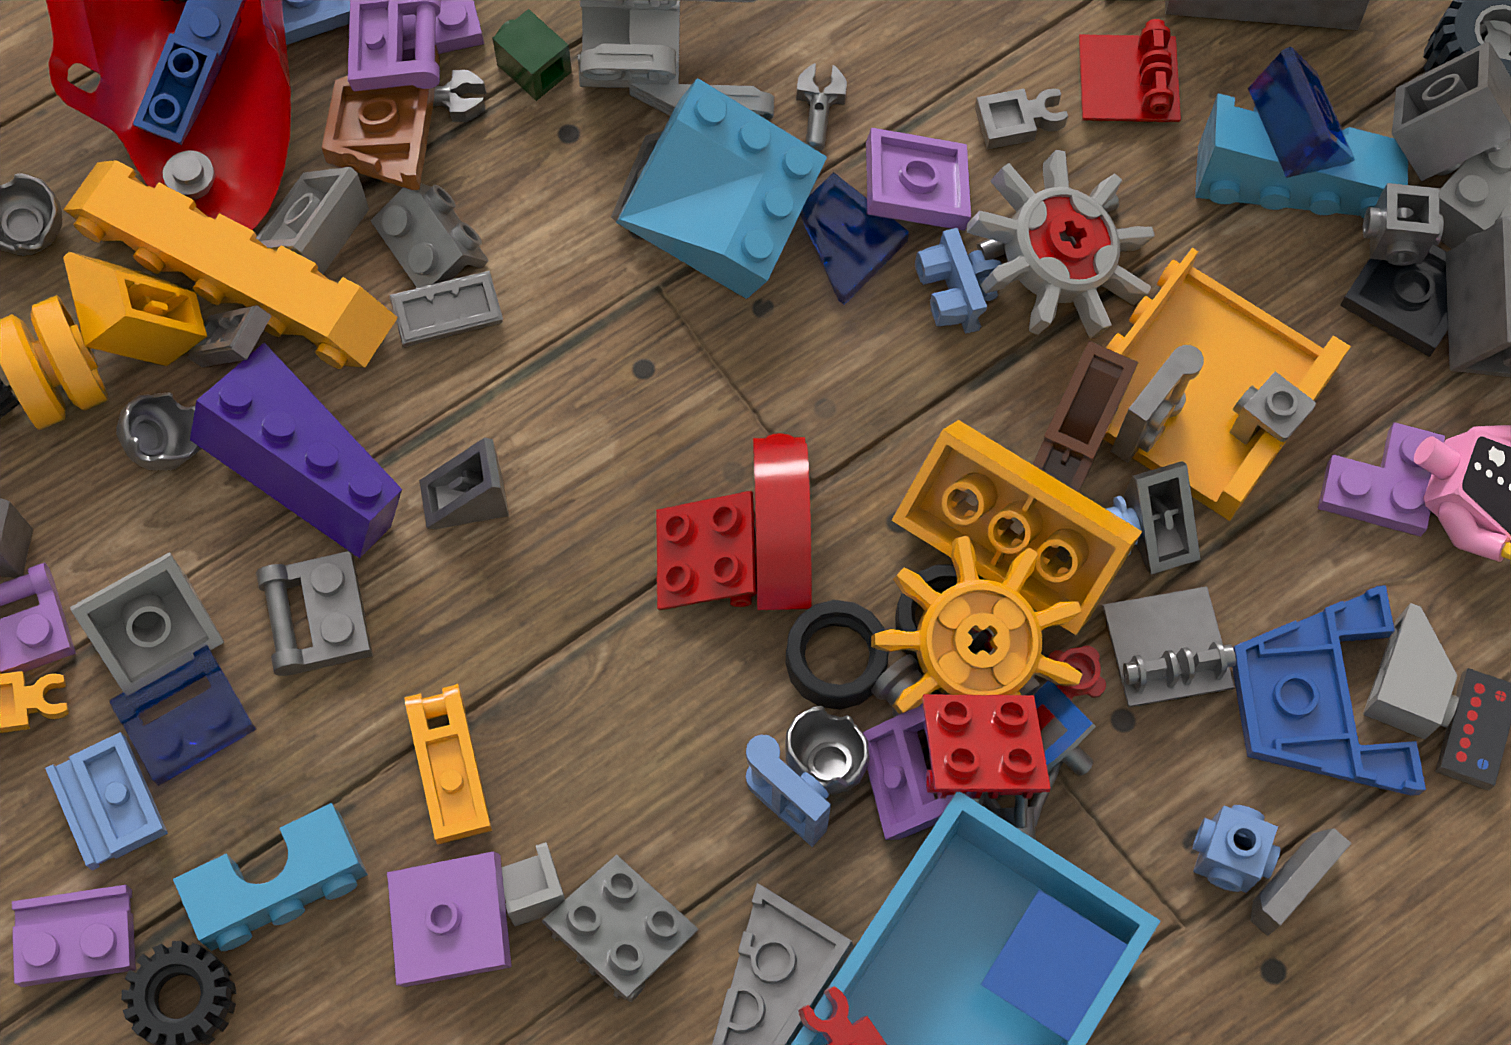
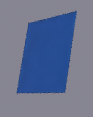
(1053, 965)

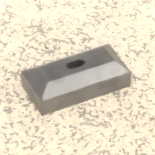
(1297, 879)

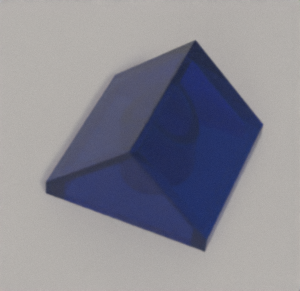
(1299, 116)

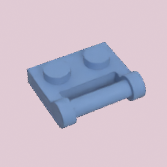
(793, 798)

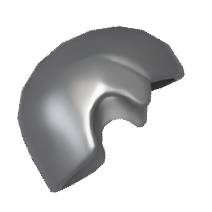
(28, 215)
(157, 431)
(827, 749)

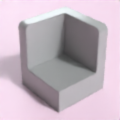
(532, 887)

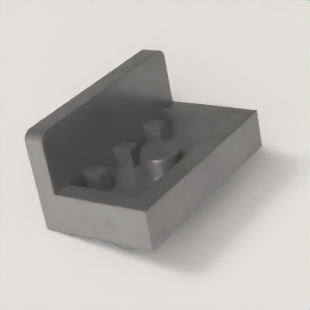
(428, 235)

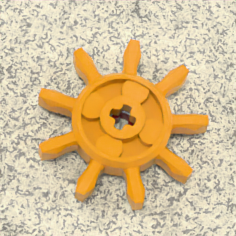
(977, 607)

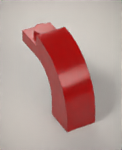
(782, 523)

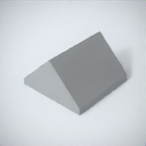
(317, 215)
(147, 623)

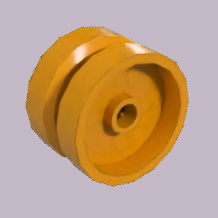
(51, 361)

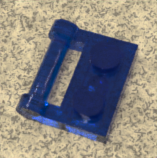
(190, 730)

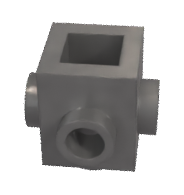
(1403, 224)

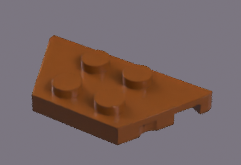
(380, 131)

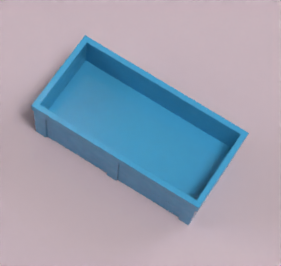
(949, 921)

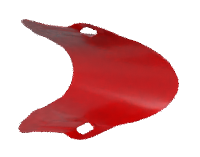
(242, 122)

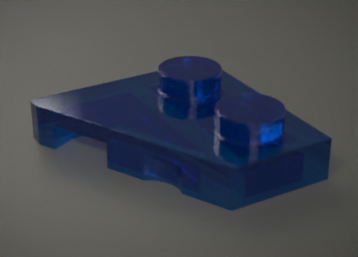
(847, 237)

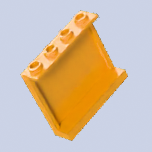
(1239, 351)

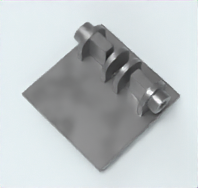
(1169, 647)
(620, 927)

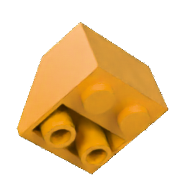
(133, 311)

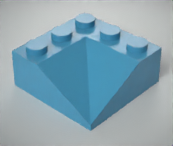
(722, 189)

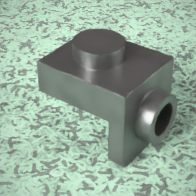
(1274, 407)

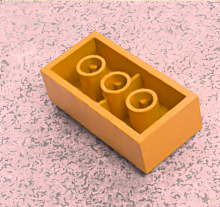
(1009, 489)

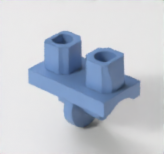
(963, 276)

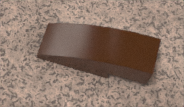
(1084, 415)

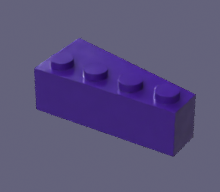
(295, 451)

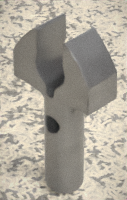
(449, 96)
(820, 103)

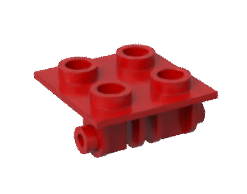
(1130, 76)
(706, 552)
(984, 745)

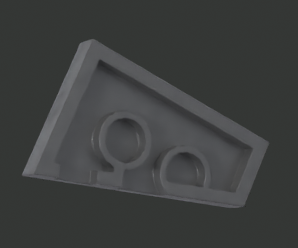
(781, 967)

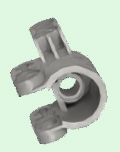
(638, 49)

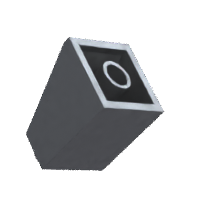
(1481, 302)

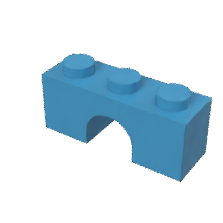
(318, 865)

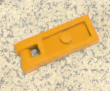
(448, 766)

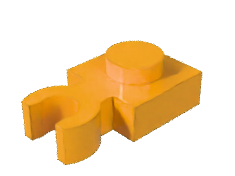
(20, 700)

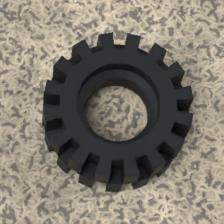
(148, 981)

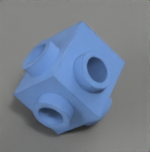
(1226, 863)

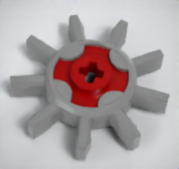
(1061, 245)

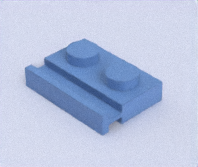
(106, 801)

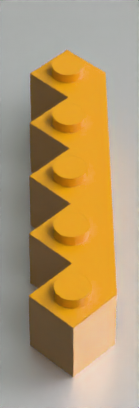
(230, 264)

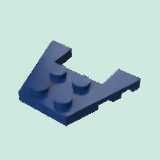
(1300, 704)

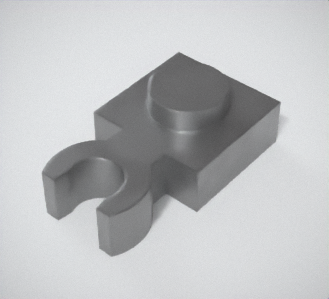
(1013, 119)

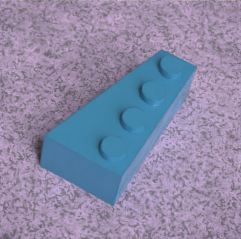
(1242, 167)

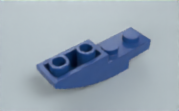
(188, 68)

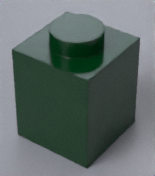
(532, 54)

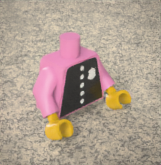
(1471, 488)

